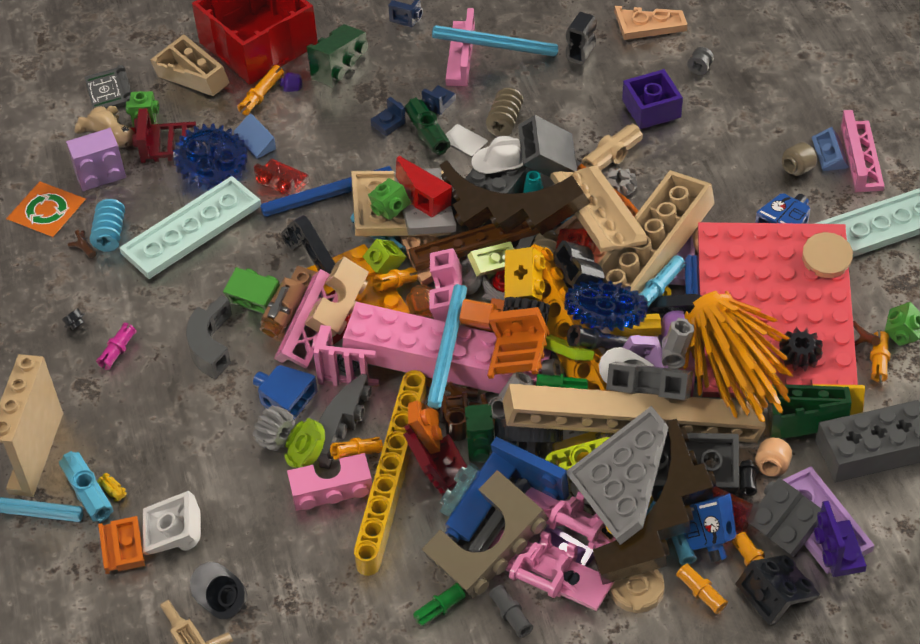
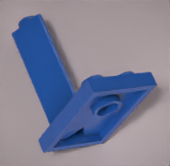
(513, 463)

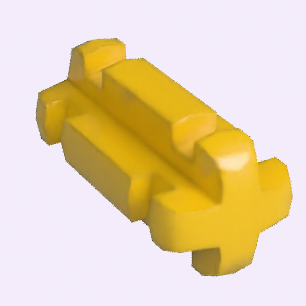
(112, 487)

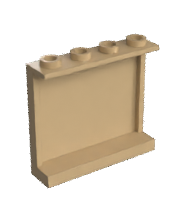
(28, 422)

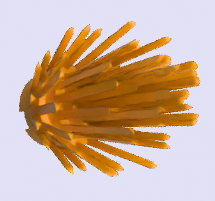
(733, 352)

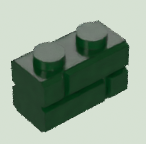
(479, 432)

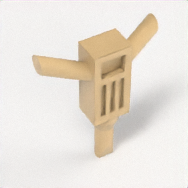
(185, 632)

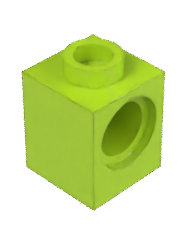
(384, 256)

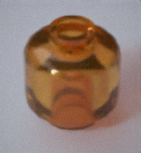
(419, 301)

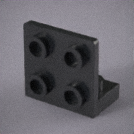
(775, 585)

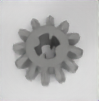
(273, 428)

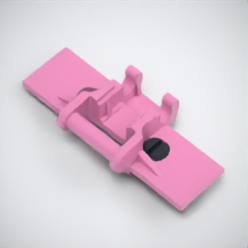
(571, 515)
(560, 566)

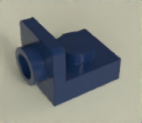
(404, 13)
(438, 99)
(390, 118)

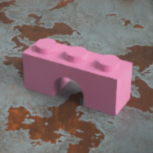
(446, 274)
(312, 491)

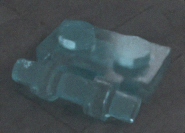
(464, 480)

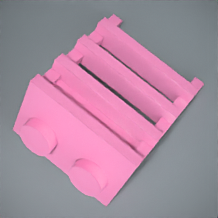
(326, 359)

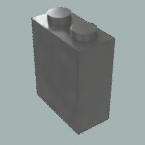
(546, 147)

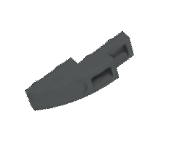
(343, 414)

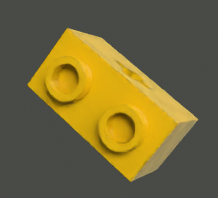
(524, 273)

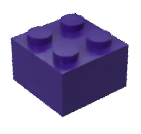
(652, 99)

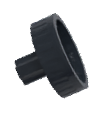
(526, 437)

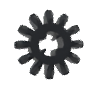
(801, 349)

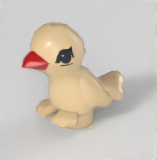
(103, 118)

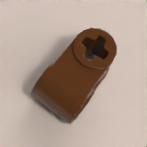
(454, 415)

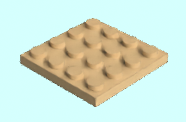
(365, 220)

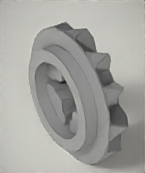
(628, 180)

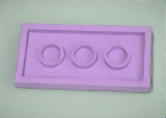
(814, 489)

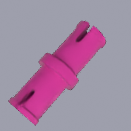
(116, 346)

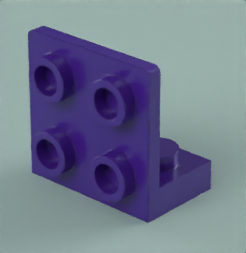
(839, 544)

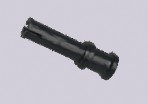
(593, 338)

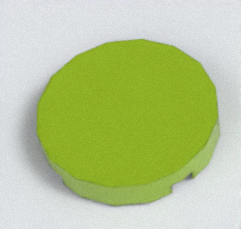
(305, 443)

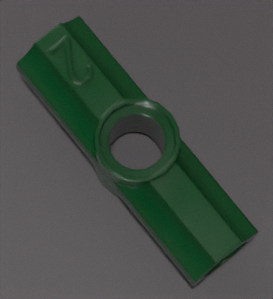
(427, 126)

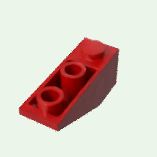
(423, 189)

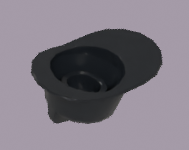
(218, 590)

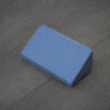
(255, 137)
(830, 150)

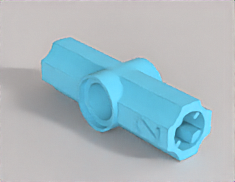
(86, 486)

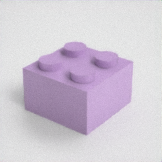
(96, 159)

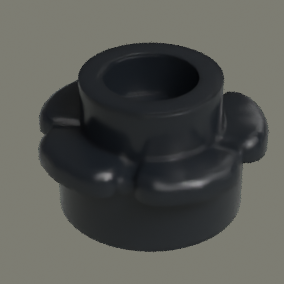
(73, 319)

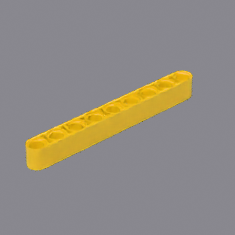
(394, 456)

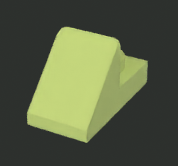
(489, 259)

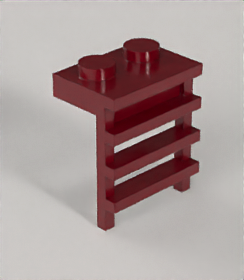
(149, 136)
(440, 466)

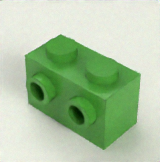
(250, 289)

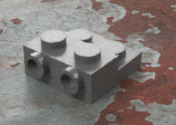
(785, 516)

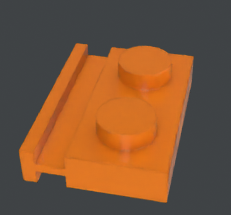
(121, 545)

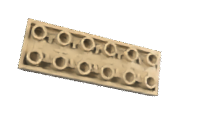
(606, 216)

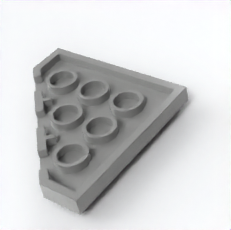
(622, 473)

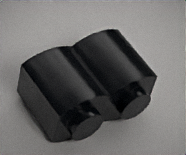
(581, 38)
(577, 263)

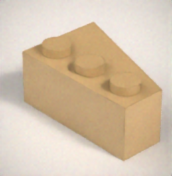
(190, 66)

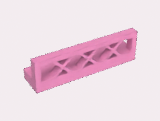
(460, 54)
(857, 156)
(297, 324)

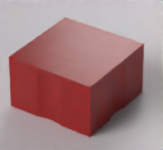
(255, 33)

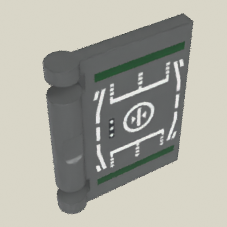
(109, 88)

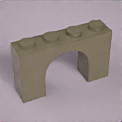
(477, 569)

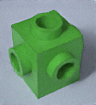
(142, 100)
(389, 199)
(903, 324)

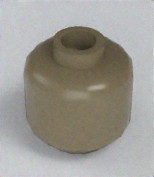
(799, 159)

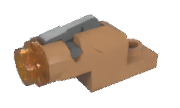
(285, 302)

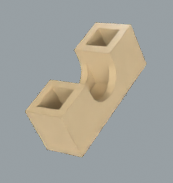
(347, 281)

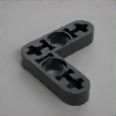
(303, 233)

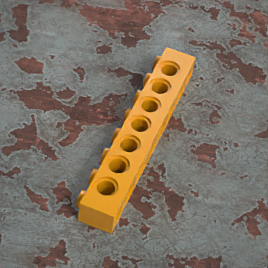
(560, 321)

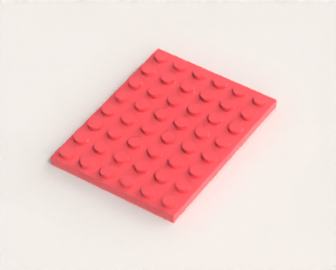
(766, 270)

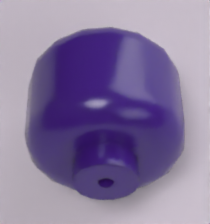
(291, 82)

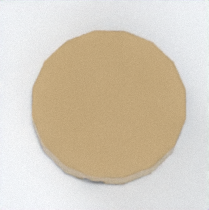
(827, 254)
(639, 592)

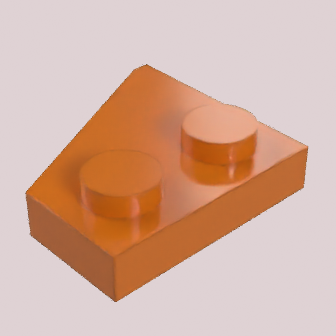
(425, 425)

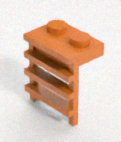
(519, 341)

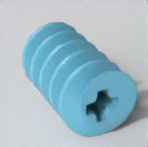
(107, 225)

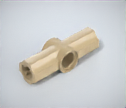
(613, 148)

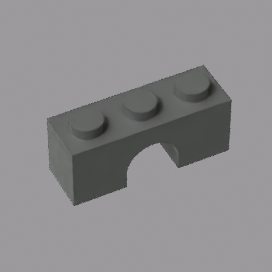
(649, 379)

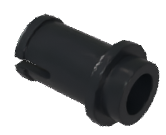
(748, 472)

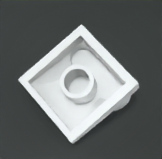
(171, 524)

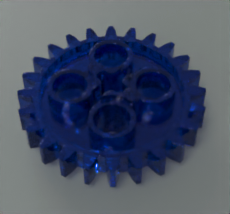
(192, 163)
(606, 305)

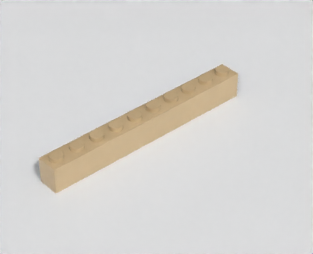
(612, 410)

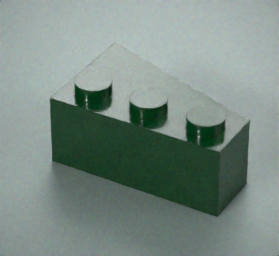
(336, 54)
(807, 408)

